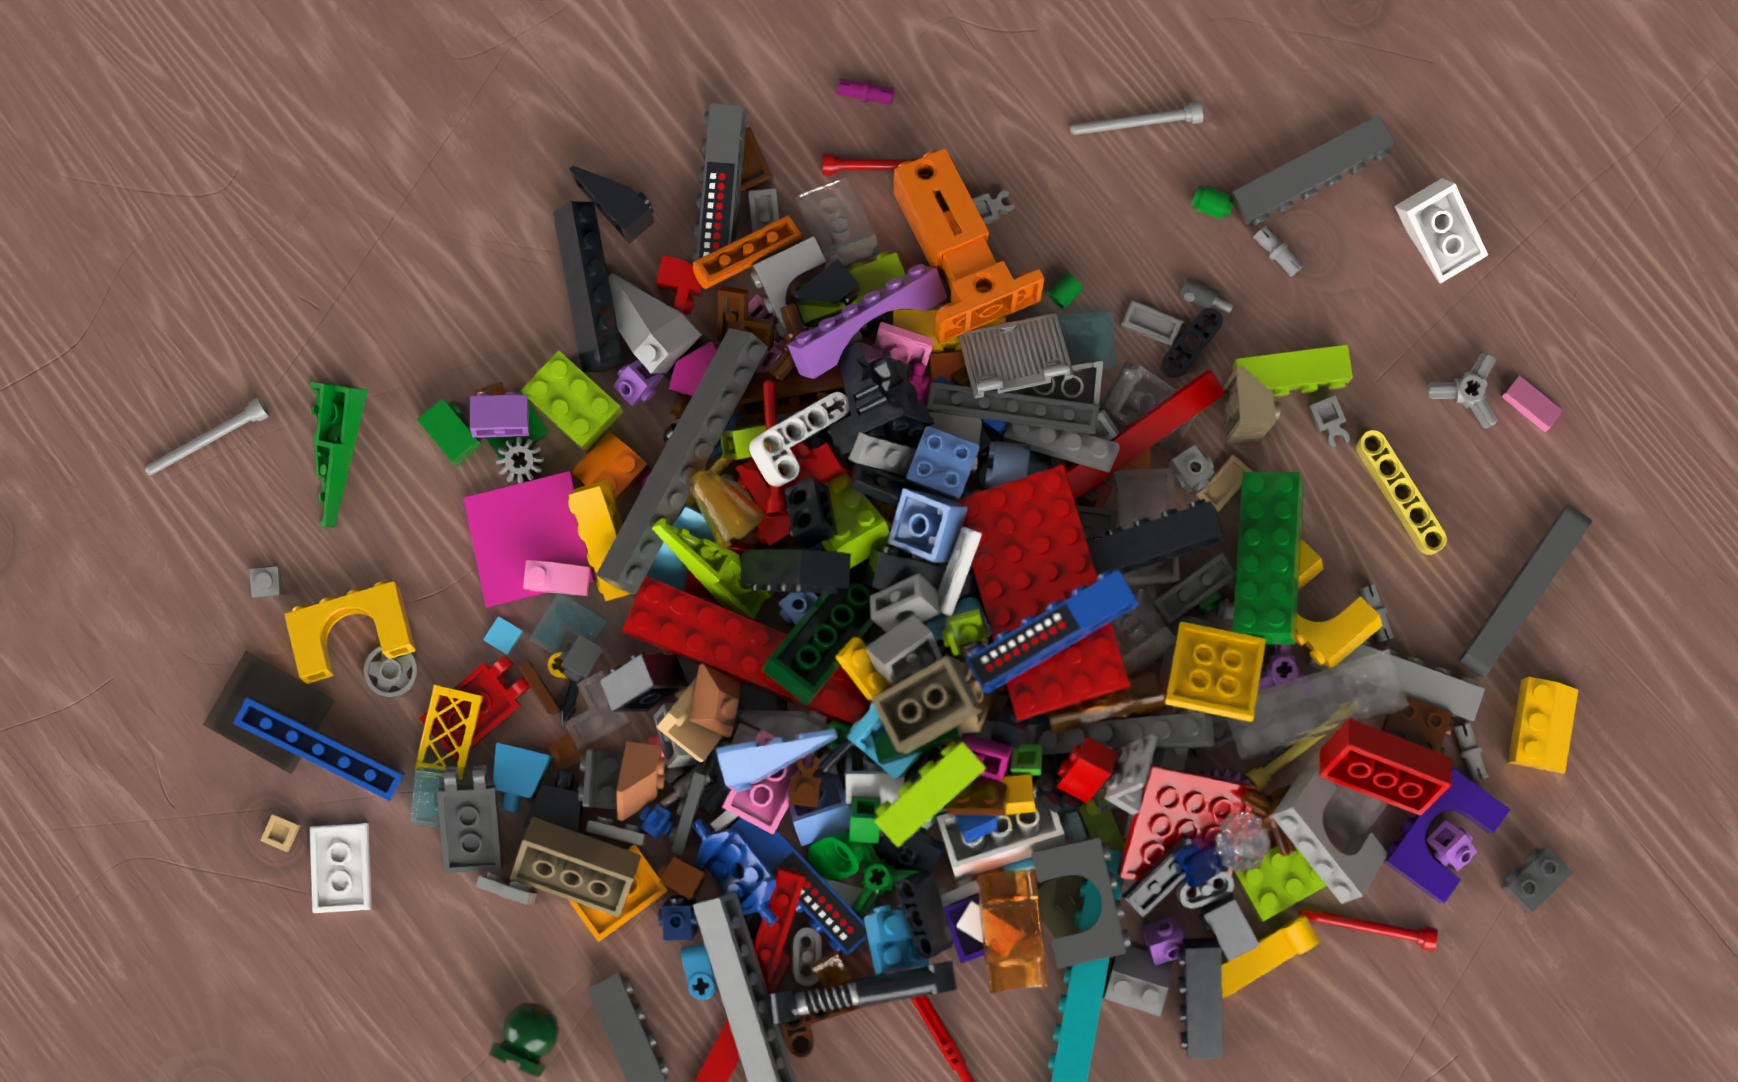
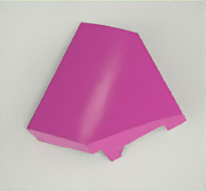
(691, 368)

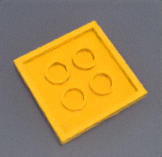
(1215, 671)

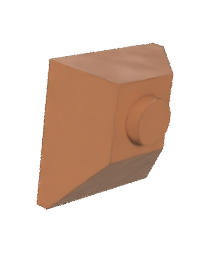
(715, 700)

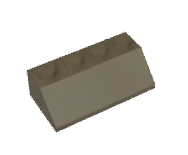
(1247, 408)
(575, 866)

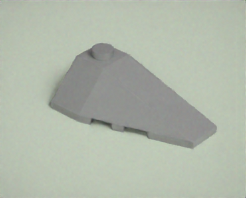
(650, 327)

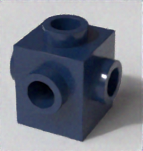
(678, 918)

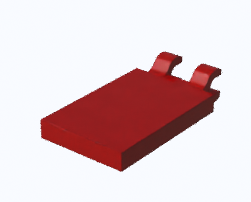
(496, 705)

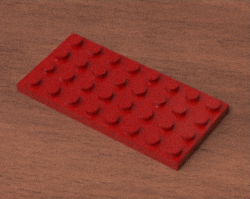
(1026, 561)

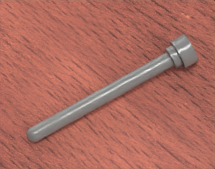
(1191, 113)
(253, 412)

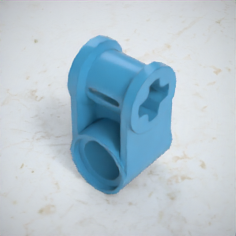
(698, 966)

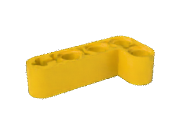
(1275, 948)

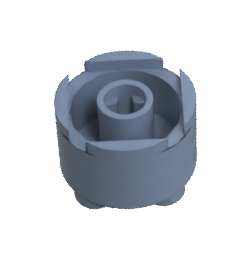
(1006, 463)

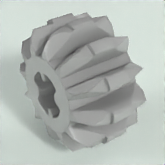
(529, 457)

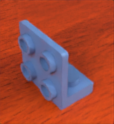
(942, 463)

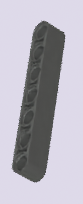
(1525, 590)

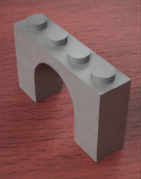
(778, 272)
(1301, 819)

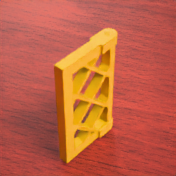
(470, 724)

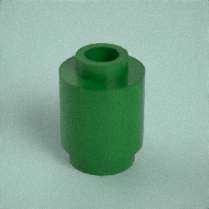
(1212, 202)

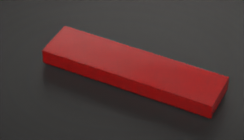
(772, 939)

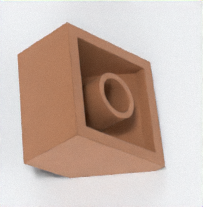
(639, 778)

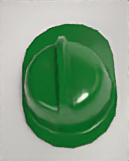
(836, 856)

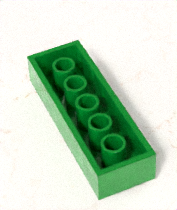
(1269, 556)

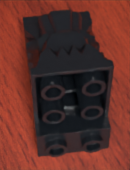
(879, 399)

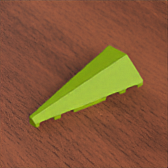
(714, 568)

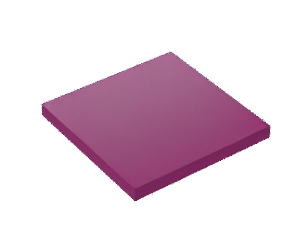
(523, 525)

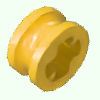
(557, 673)

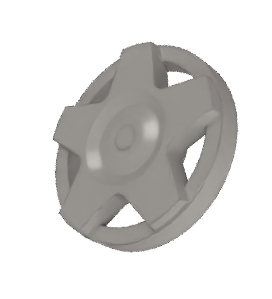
(390, 673)

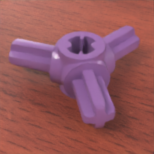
(1282, 655)

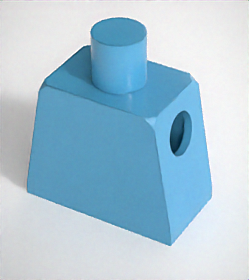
(518, 774)

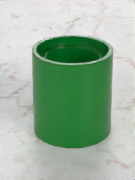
(1064, 290)

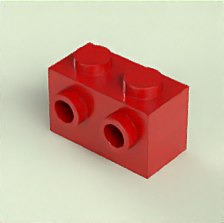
(1086, 769)

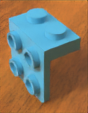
(861, 736)

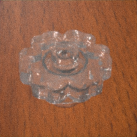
(1242, 841)

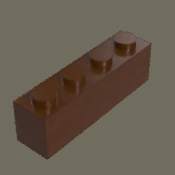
(791, 393)

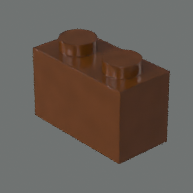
(682, 877)

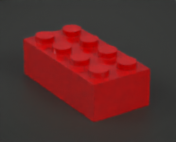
(1385, 767)

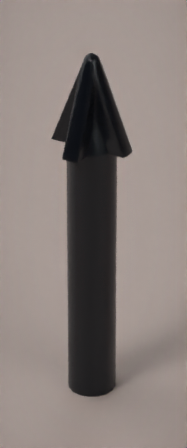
(567, 709)

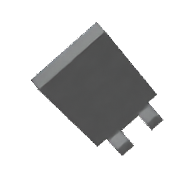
(469, 823)

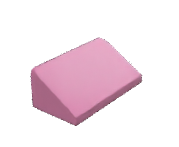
(1532, 404)

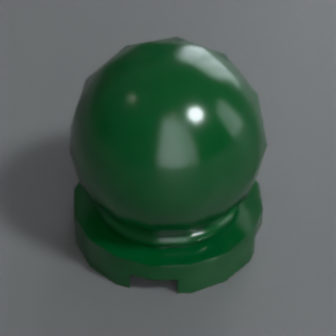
(527, 1035)

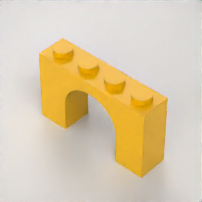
(311, 626)
(1340, 636)

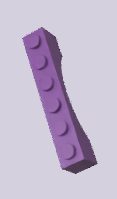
(821, 348)

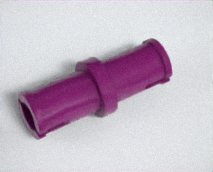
(865, 91)

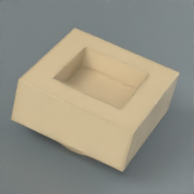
(280, 833)

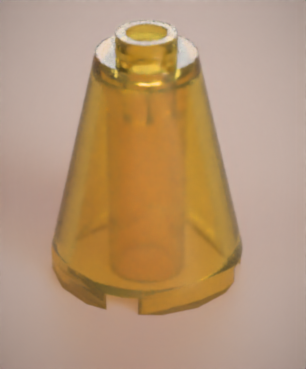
(724, 507)

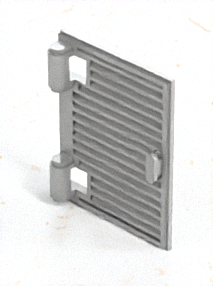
(1015, 356)

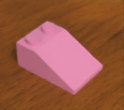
(767, 799)

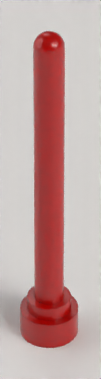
(832, 164)
(775, 502)
(1424, 937)

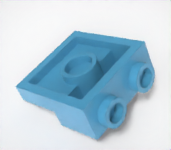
(891, 941)

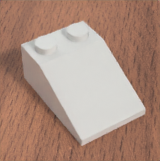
(1442, 229)

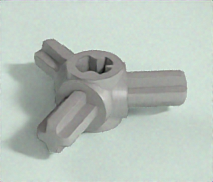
(1475, 400)

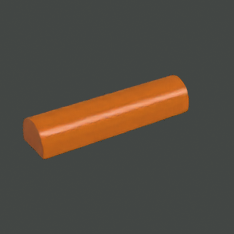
(746, 252)

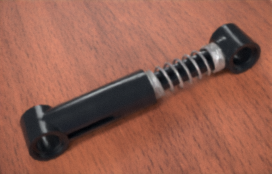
(865, 991)

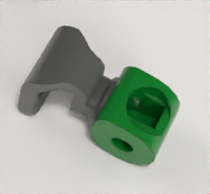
(843, 730)

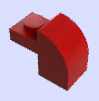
(679, 277)

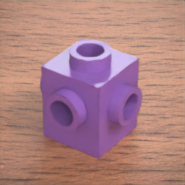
(634, 386)
(1451, 846)
(1164, 939)

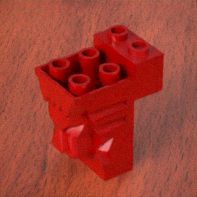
(818, 462)

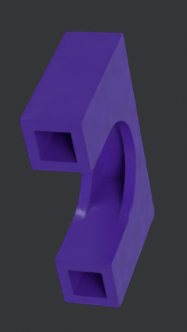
(1410, 855)

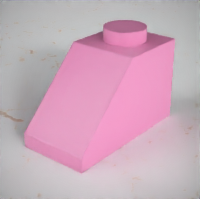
(556, 578)

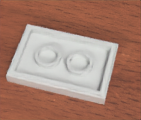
(340, 868)

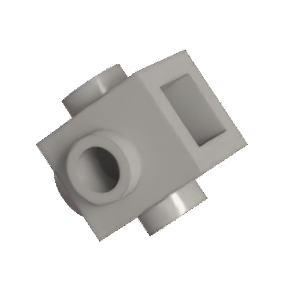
(1192, 470)

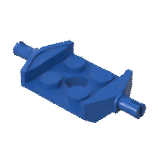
(721, 854)

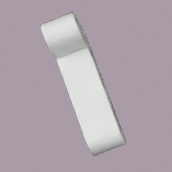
(800, 429)

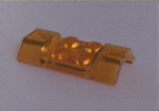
(1140, 697)
(1011, 930)

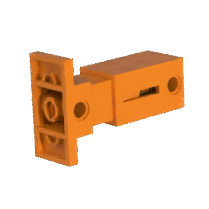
(957, 246)

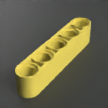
(1401, 507)

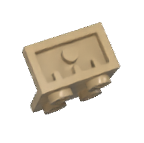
(688, 735)

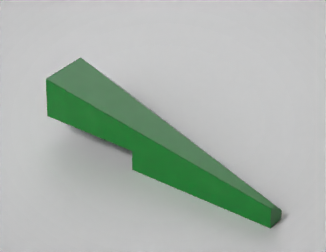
(338, 422)

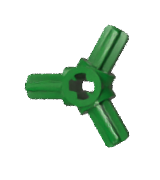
(871, 888)

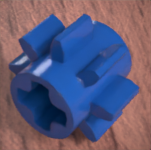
(656, 820)

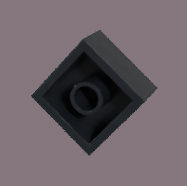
(643, 682)

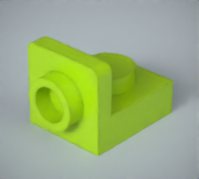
(964, 629)

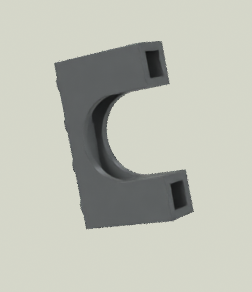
(1105, 936)

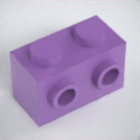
(499, 415)

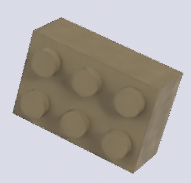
(926, 704)

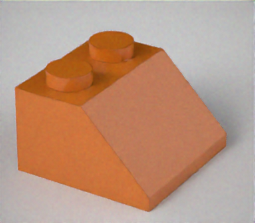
(612, 461)

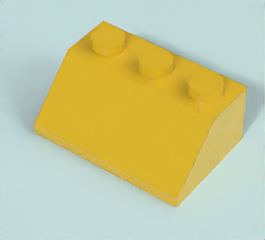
(1543, 725)

